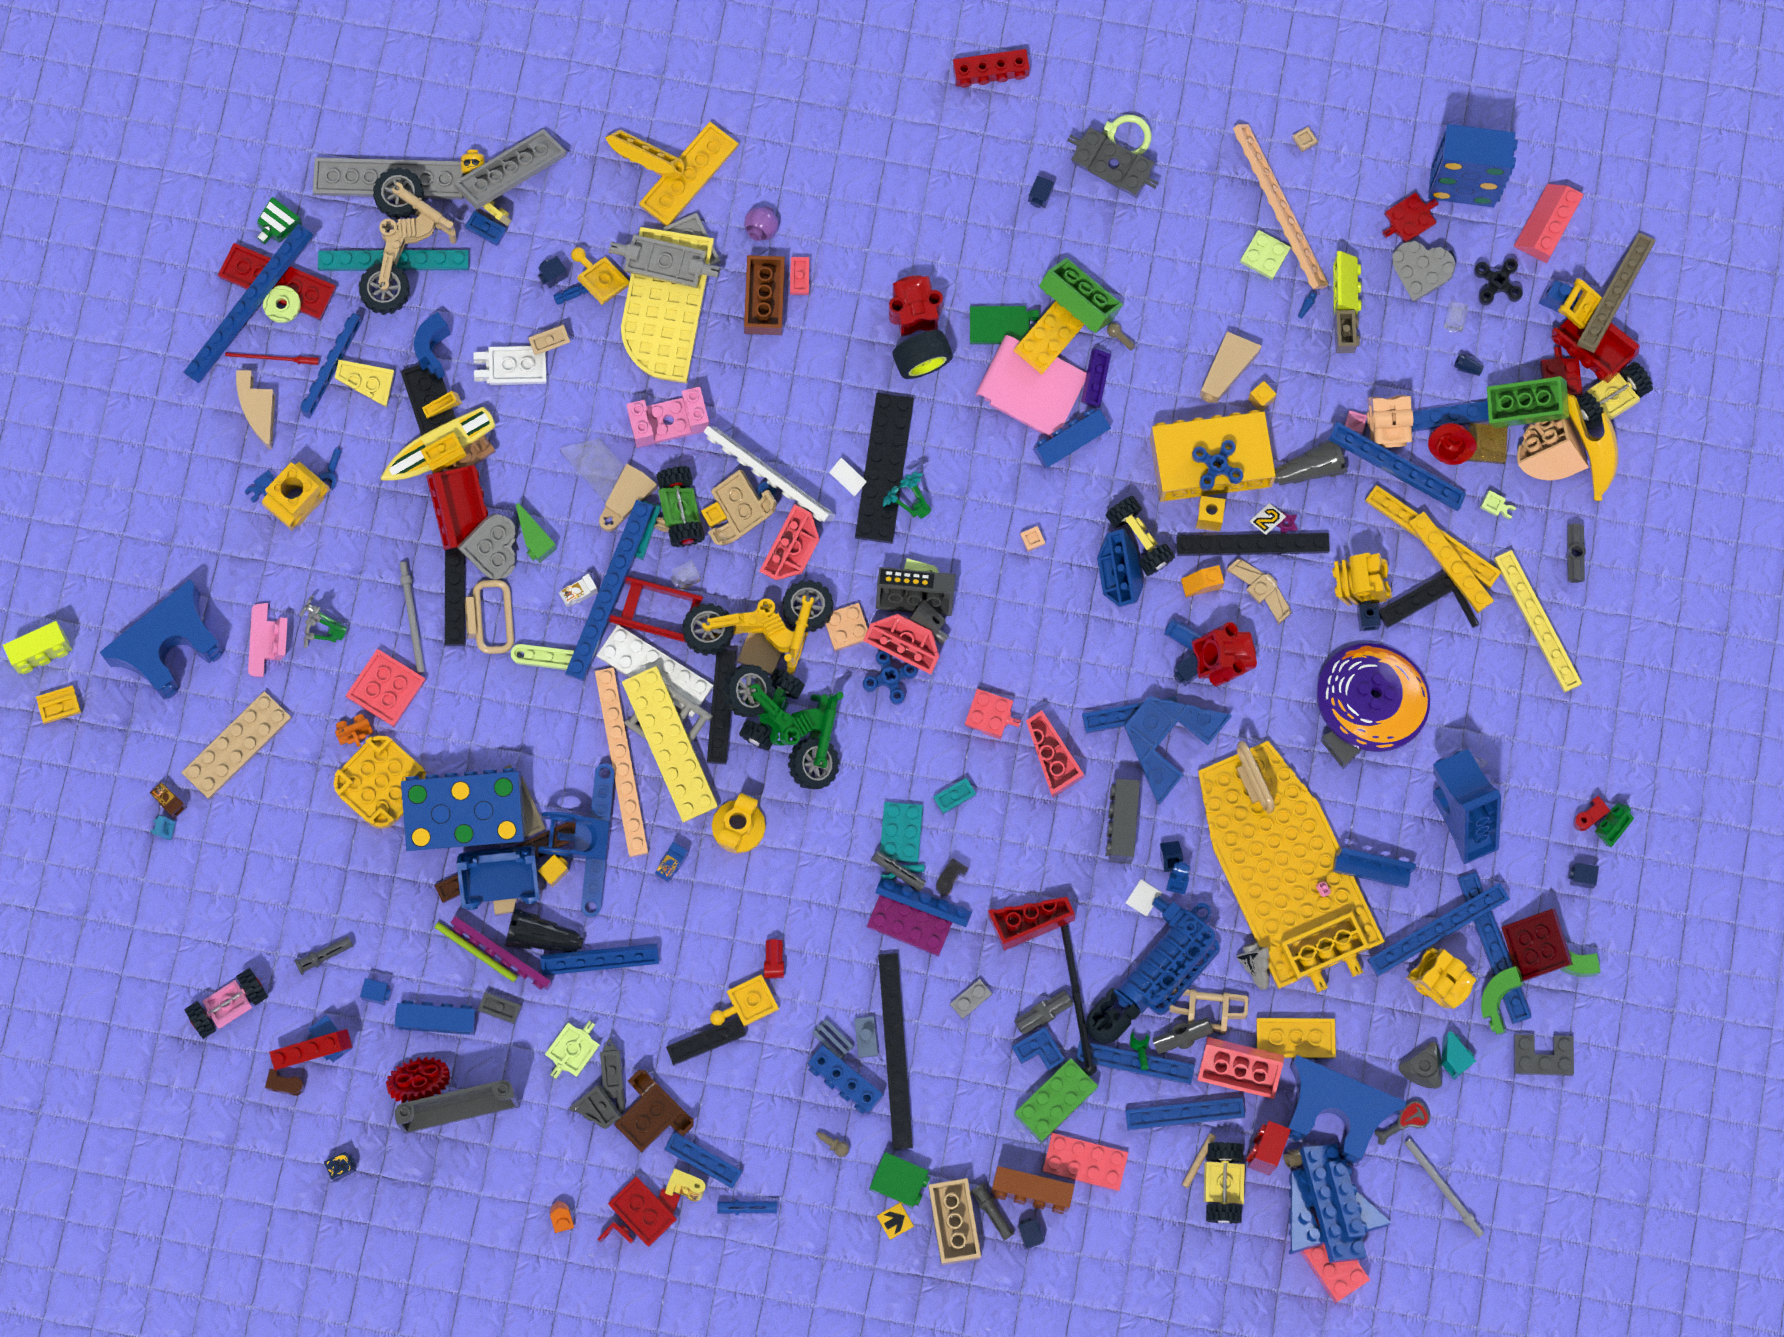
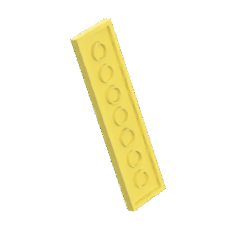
(670, 744)

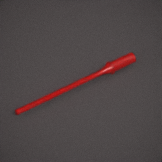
(300, 359)

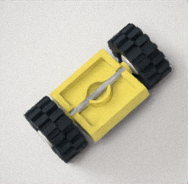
(1615, 396)
(1156, 557)
(1224, 1183)

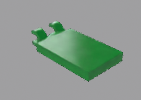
(992, 323)

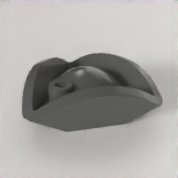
(1423, 1066)

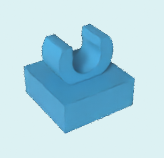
(163, 828)

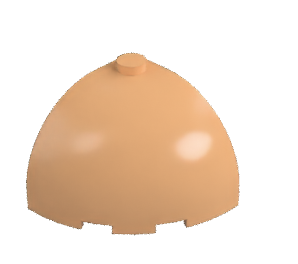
(1552, 450)

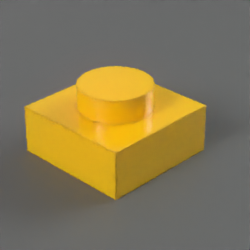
(713, 515)

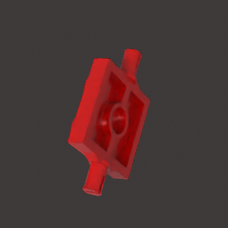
(1410, 218)
(1563, 367)

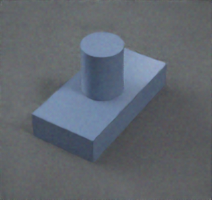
(866, 1037)

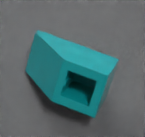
(1455, 1056)

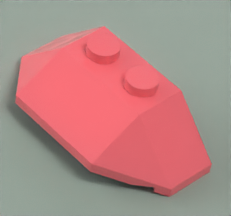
(792, 546)
(904, 641)

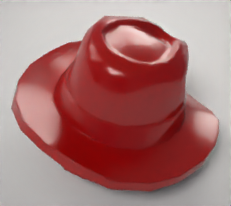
(1452, 444)

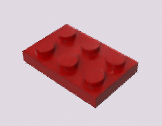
(642, 1211)

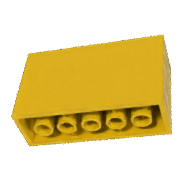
(1180, 476)

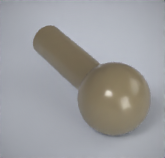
(1114, 330)

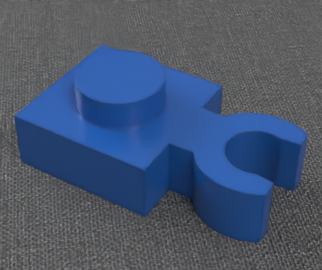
(261, 484)

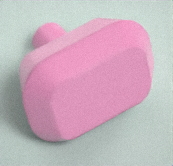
(1323, 888)

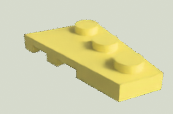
(367, 380)

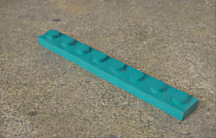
(408, 260)

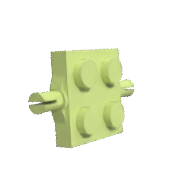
(572, 1050)

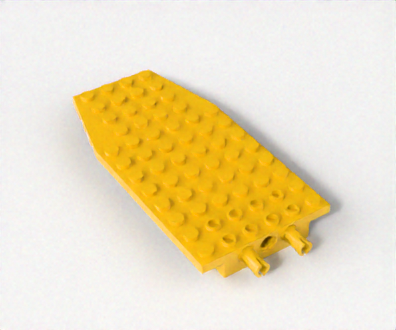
(1275, 870)

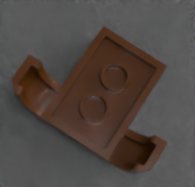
(651, 1113)

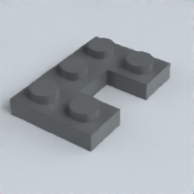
(1529, 1063)

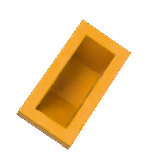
(1203, 581)

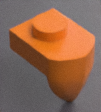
(561, 1217)

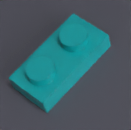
(954, 796)

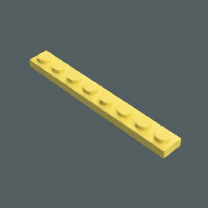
(1537, 621)

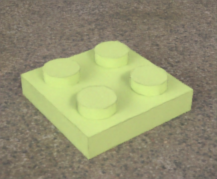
(1265, 254)

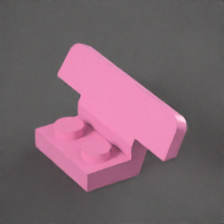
(266, 639)

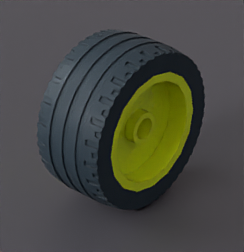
(922, 354)

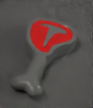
(1413, 1115)

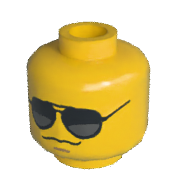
(471, 161)

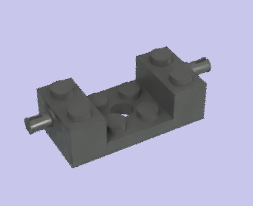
(1096, 151)

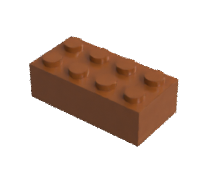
(764, 295)
(1032, 1189)

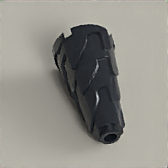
(531, 931)

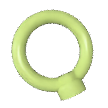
(1111, 127)

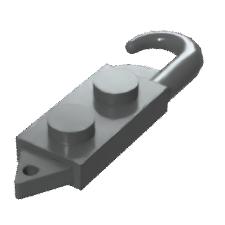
(612, 1074)

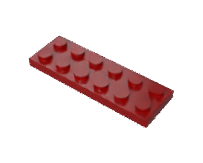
(245, 265)

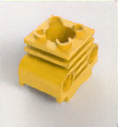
(294, 511)
(1362, 579)

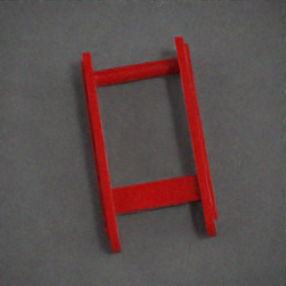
(632, 601)

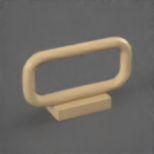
(474, 617)
(1252, 779)

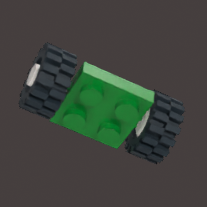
(786, 686)

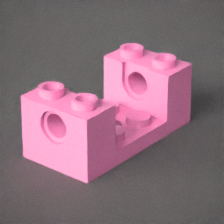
(688, 416)

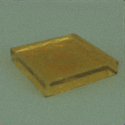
(1490, 443)

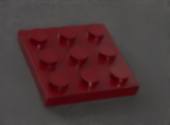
(1537, 944)

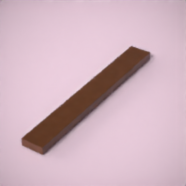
(450, 889)

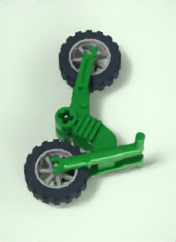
(812, 751)

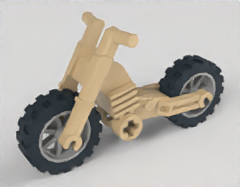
(400, 233)

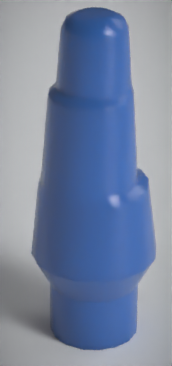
(1307, 304)

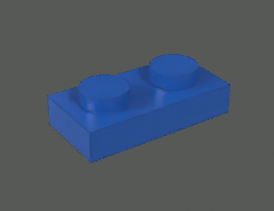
(485, 228)

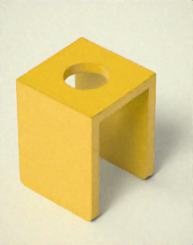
(1207, 521)

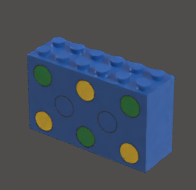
(1472, 165)
(463, 809)

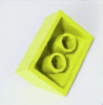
(1346, 282)

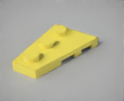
(500, 214)

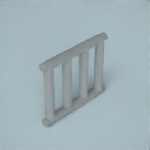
(689, 705)

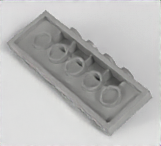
(510, 169)

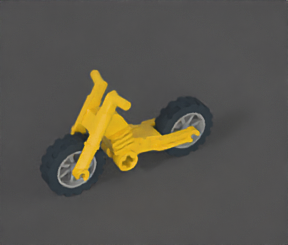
(762, 620)

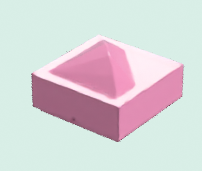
(1356, 421)

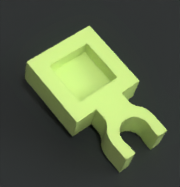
(1495, 504)

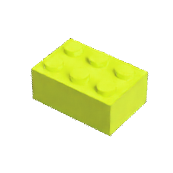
(37, 648)

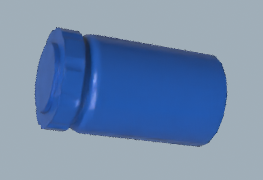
(1182, 633)

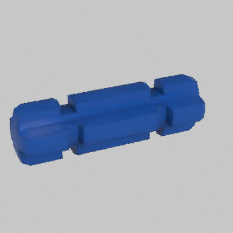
(569, 294)

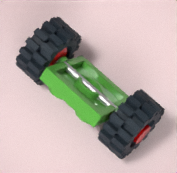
(679, 506)

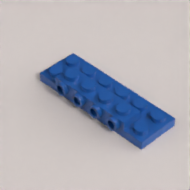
(1335, 1203)

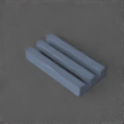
(838, 1034)

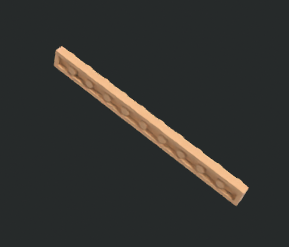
(1280, 206)
(621, 762)

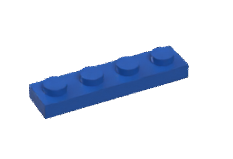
(703, 1160)

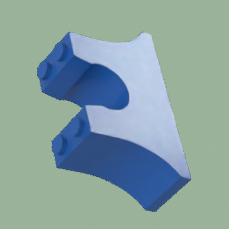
(150, 639)
(1468, 805)
(1356, 1103)

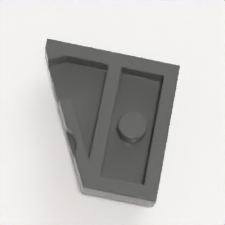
(597, 1107)

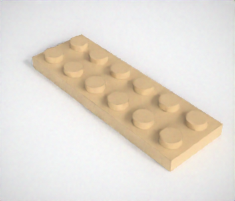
(236, 745)

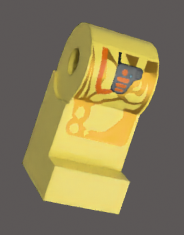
(685, 1185)

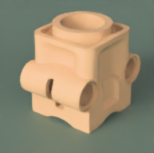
(1390, 420)

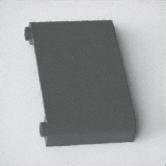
(456, 1106)

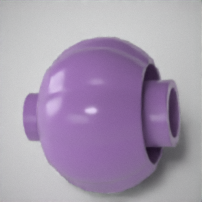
(761, 223)

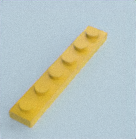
(1450, 562)

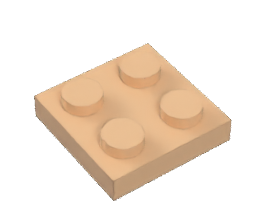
(846, 627)

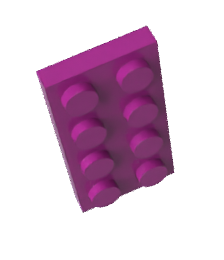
(909, 925)

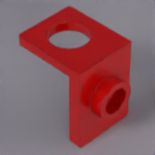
(622, 1230)

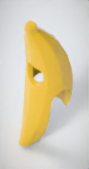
(1601, 451)

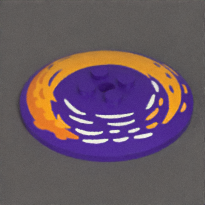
(1369, 721)

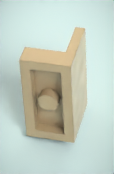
(548, 339)

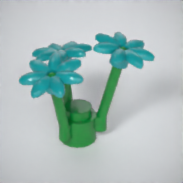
(920, 507)

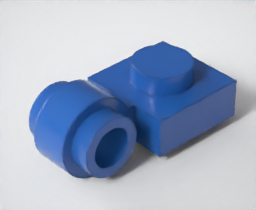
(1179, 878)

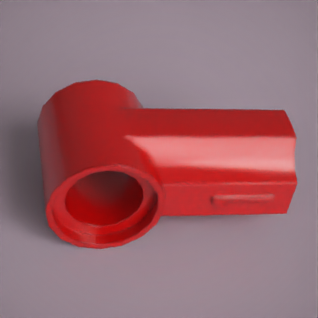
(774, 965)

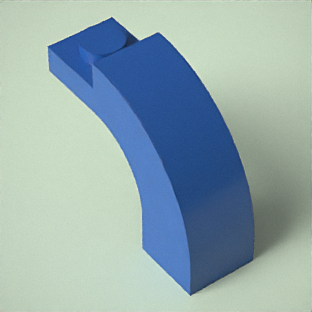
(426, 338)

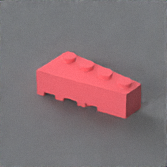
(1056, 761)

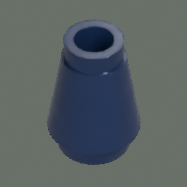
(1468, 365)

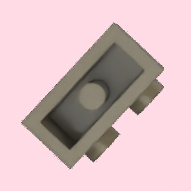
(1345, 331)

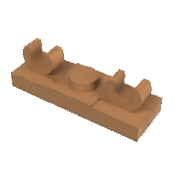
(475, 453)

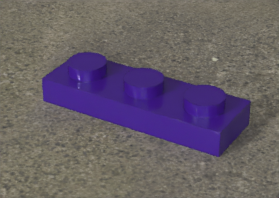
(1095, 378)

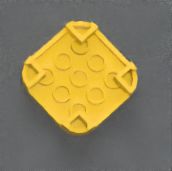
(373, 781)

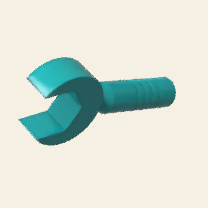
(913, 868)

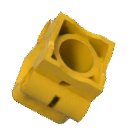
(1442, 978)

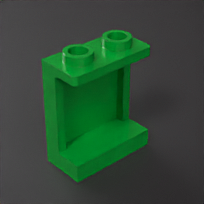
(899, 1180)

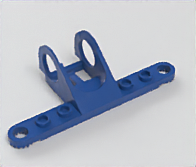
(589, 838)

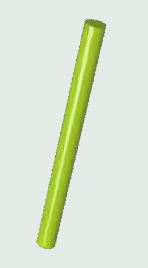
(476, 952)

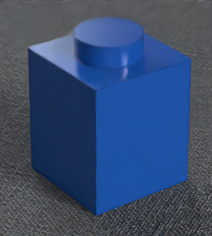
(375, 991)

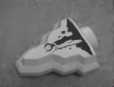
(1256, 963)

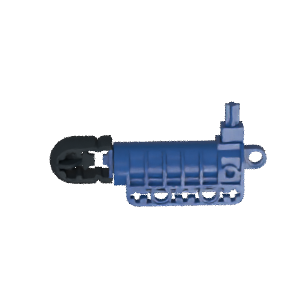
(1158, 972)

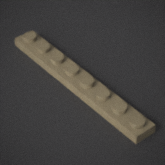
(1616, 292)

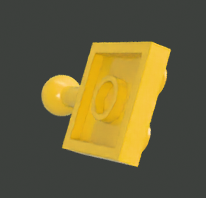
(601, 279)
(749, 1000)

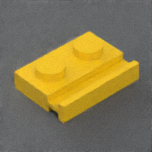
(443, 452)
(58, 704)

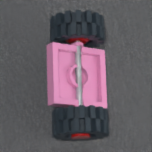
(226, 1004)

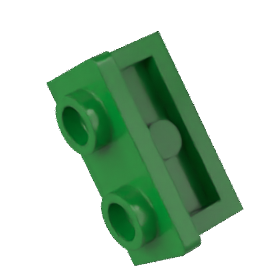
(1614, 824)

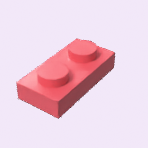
(799, 276)

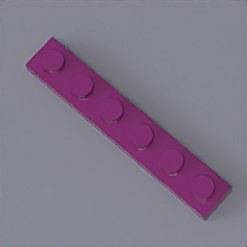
(506, 958)

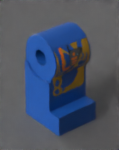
(671, 862)

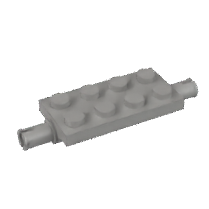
(664, 261)

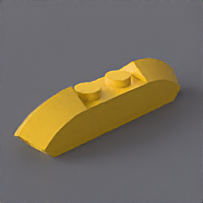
(645, 154)

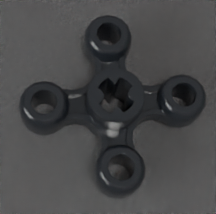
(1494, 286)

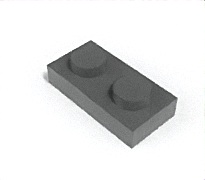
(499, 1008)

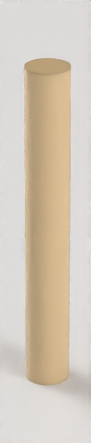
(1198, 1161)

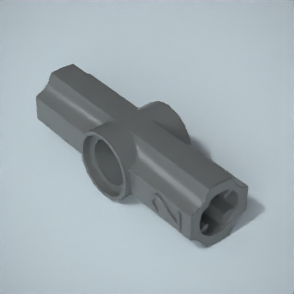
(1575, 564)
(1043, 1012)
(1183, 1035)

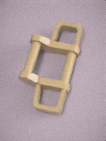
(1224, 998)

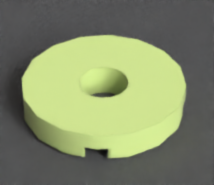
(289, 312)

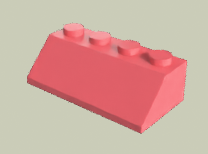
(1548, 221)

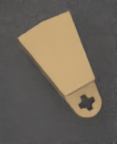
(630, 487)

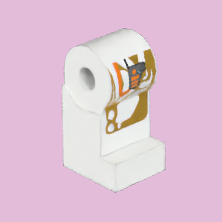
(578, 591)

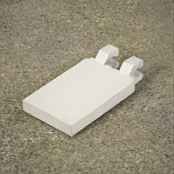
(510, 366)

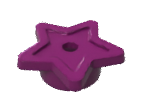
(1290, 526)

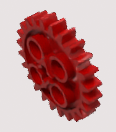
(418, 1079)

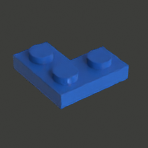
(1042, 1045)

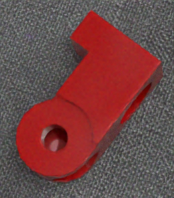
(1586, 819)

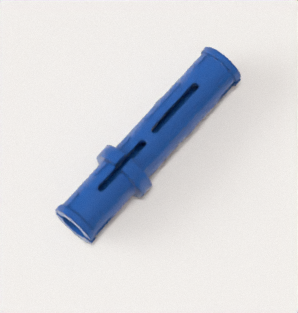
(722, 1207)

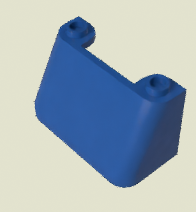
(498, 876)

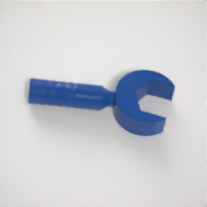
(331, 468)

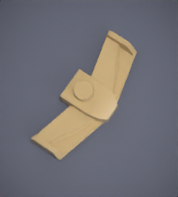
(1262, 588)

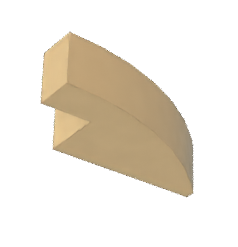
(257, 406)

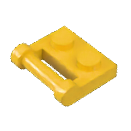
(1584, 307)

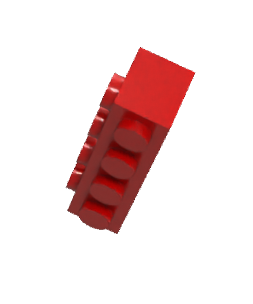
(991, 68)

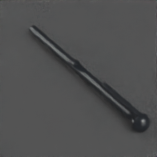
(1089, 1068)

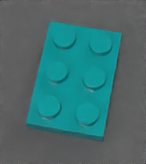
(901, 831)

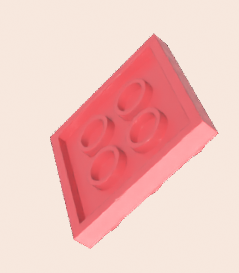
(385, 688)

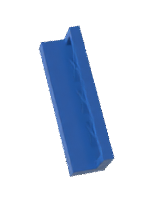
(1373, 867)

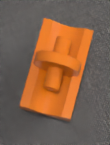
(353, 732)

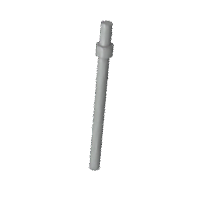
(406, 582)
(1468, 1219)

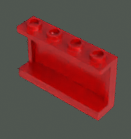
(1611, 355)
(457, 503)

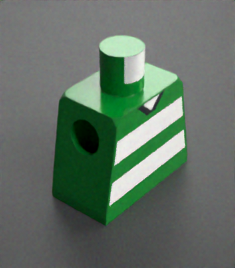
(276, 222)

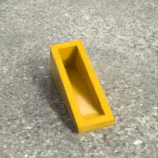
(442, 404)

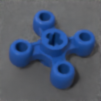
(1221, 459)
(887, 670)

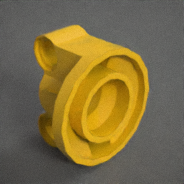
(742, 839)

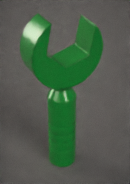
(1140, 1046)

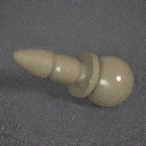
(840, 1148)

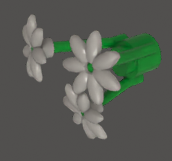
(335, 628)

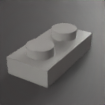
(971, 999)

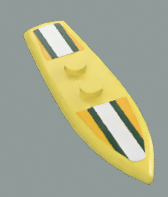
(411, 462)

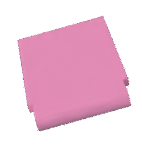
(1027, 395)

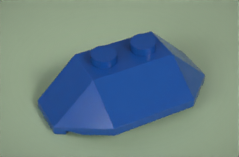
(1120, 569)

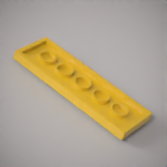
(700, 162)

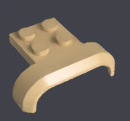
(741, 507)

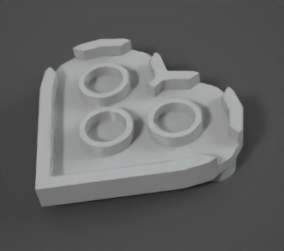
(1422, 269)
(490, 546)

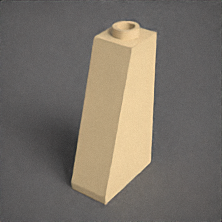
(1229, 364)

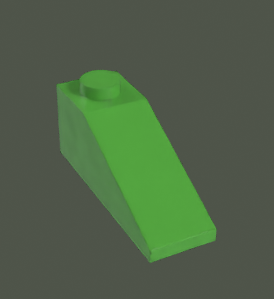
(536, 540)

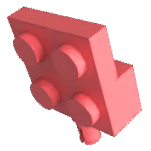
(990, 714)

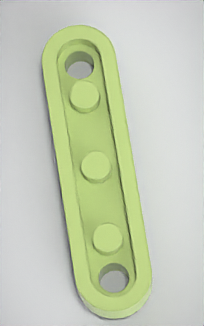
(542, 656)

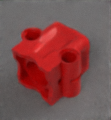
(915, 305)
(1224, 654)

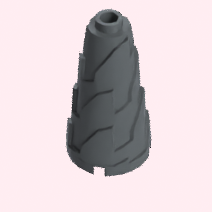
(1315, 463)

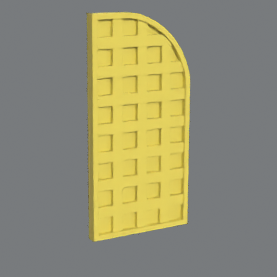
(664, 316)

